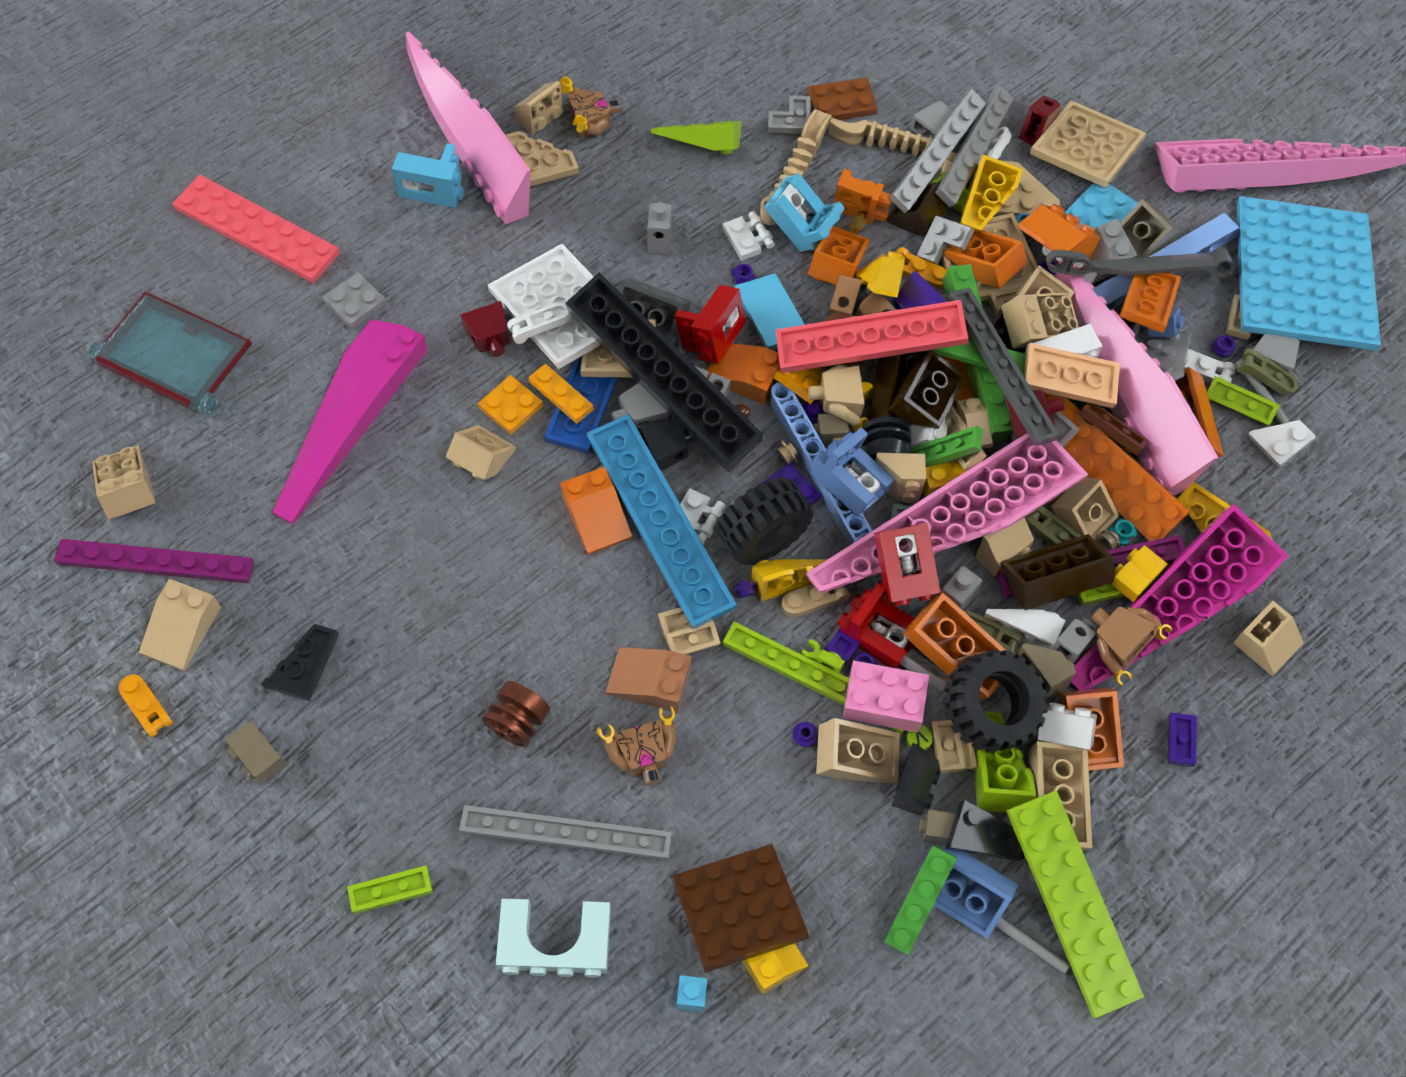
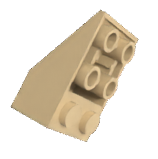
(1038, 317)
(122, 482)

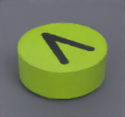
(922, 738)

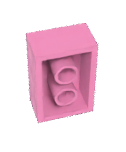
(886, 696)

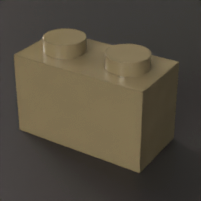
(255, 752)

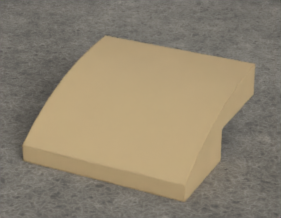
(682, 637)

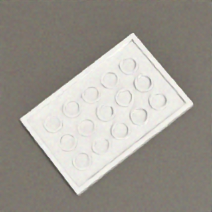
(543, 282)

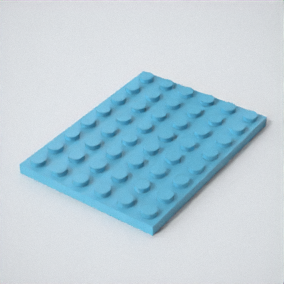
(1306, 273)

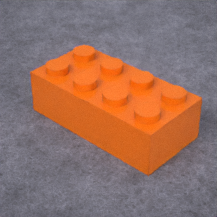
(951, 637)

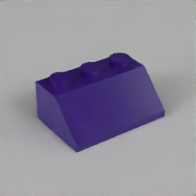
(916, 293)

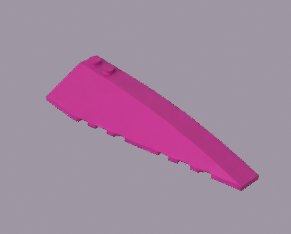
(358, 392)
(1209, 575)

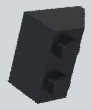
(916, 781)

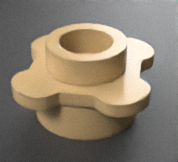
(788, 452)

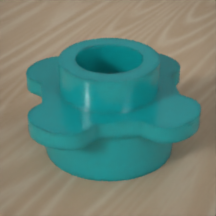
(1127, 527)

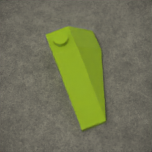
(714, 136)
(1002, 777)

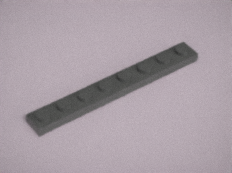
(1005, 369)

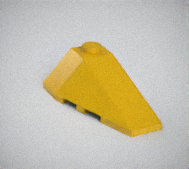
(988, 191)
(883, 274)
(1205, 506)
(782, 576)
(775, 967)

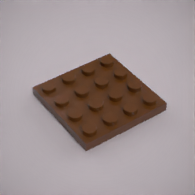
(739, 908)

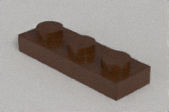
(1114, 428)

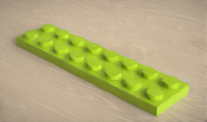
(1075, 904)

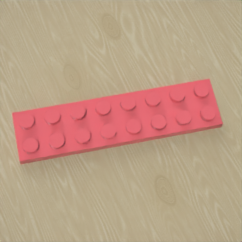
(256, 228)
(871, 336)

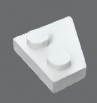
(1282, 440)

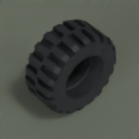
(765, 520)
(1024, 692)

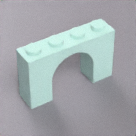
(586, 956)

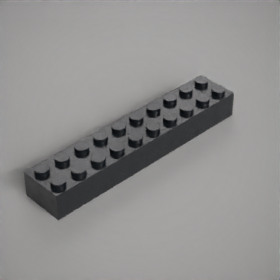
(664, 372)

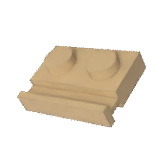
(950, 749)

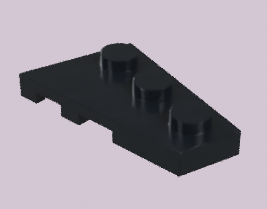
(304, 665)
(983, 834)

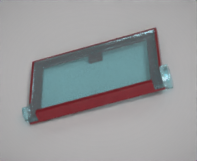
(171, 352)

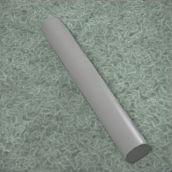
(1032, 945)

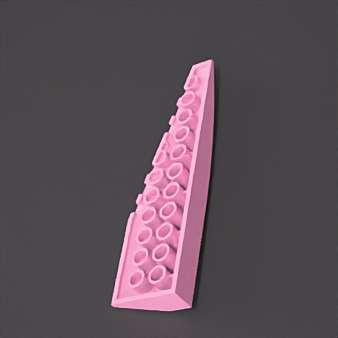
(476, 136)
(1240, 165)
(1146, 395)
(967, 508)

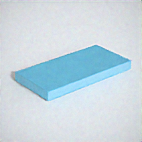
(768, 308)

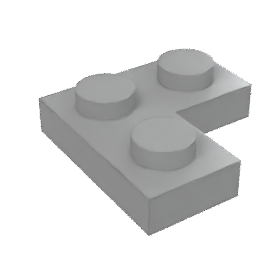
(792, 121)
(944, 233)

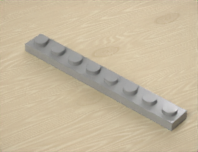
(974, 146)
(937, 151)
(565, 832)

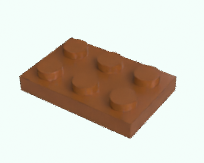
(843, 98)

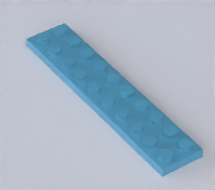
(661, 522)

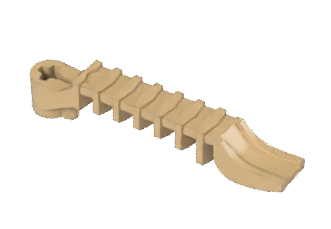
(854, 134)
(802, 155)

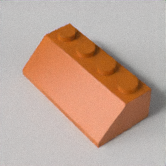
(1196, 396)

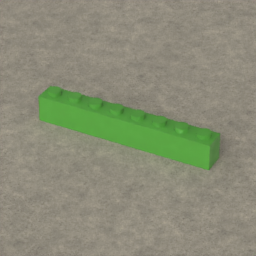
(981, 379)

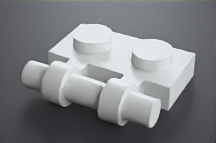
(743, 240)
(695, 506)

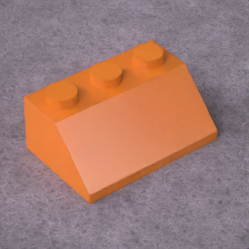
(1060, 230)

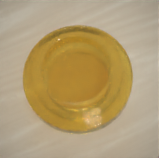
(857, 223)

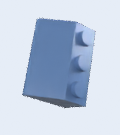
(975, 893)

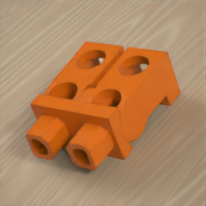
(862, 198)

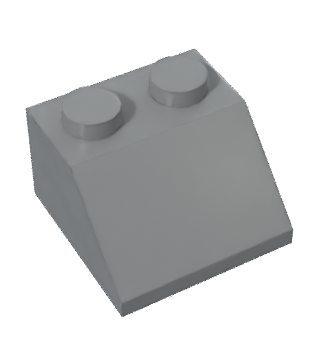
(1112, 245)

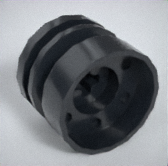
(887, 436)

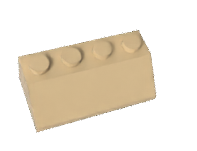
(1067, 772)

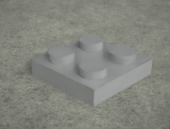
(354, 300)

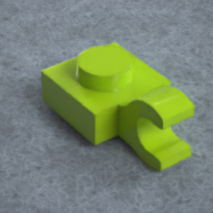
(828, 659)

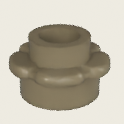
(1109, 540)

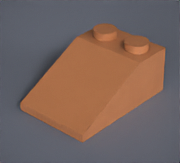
(650, 677)

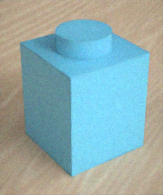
(691, 993)

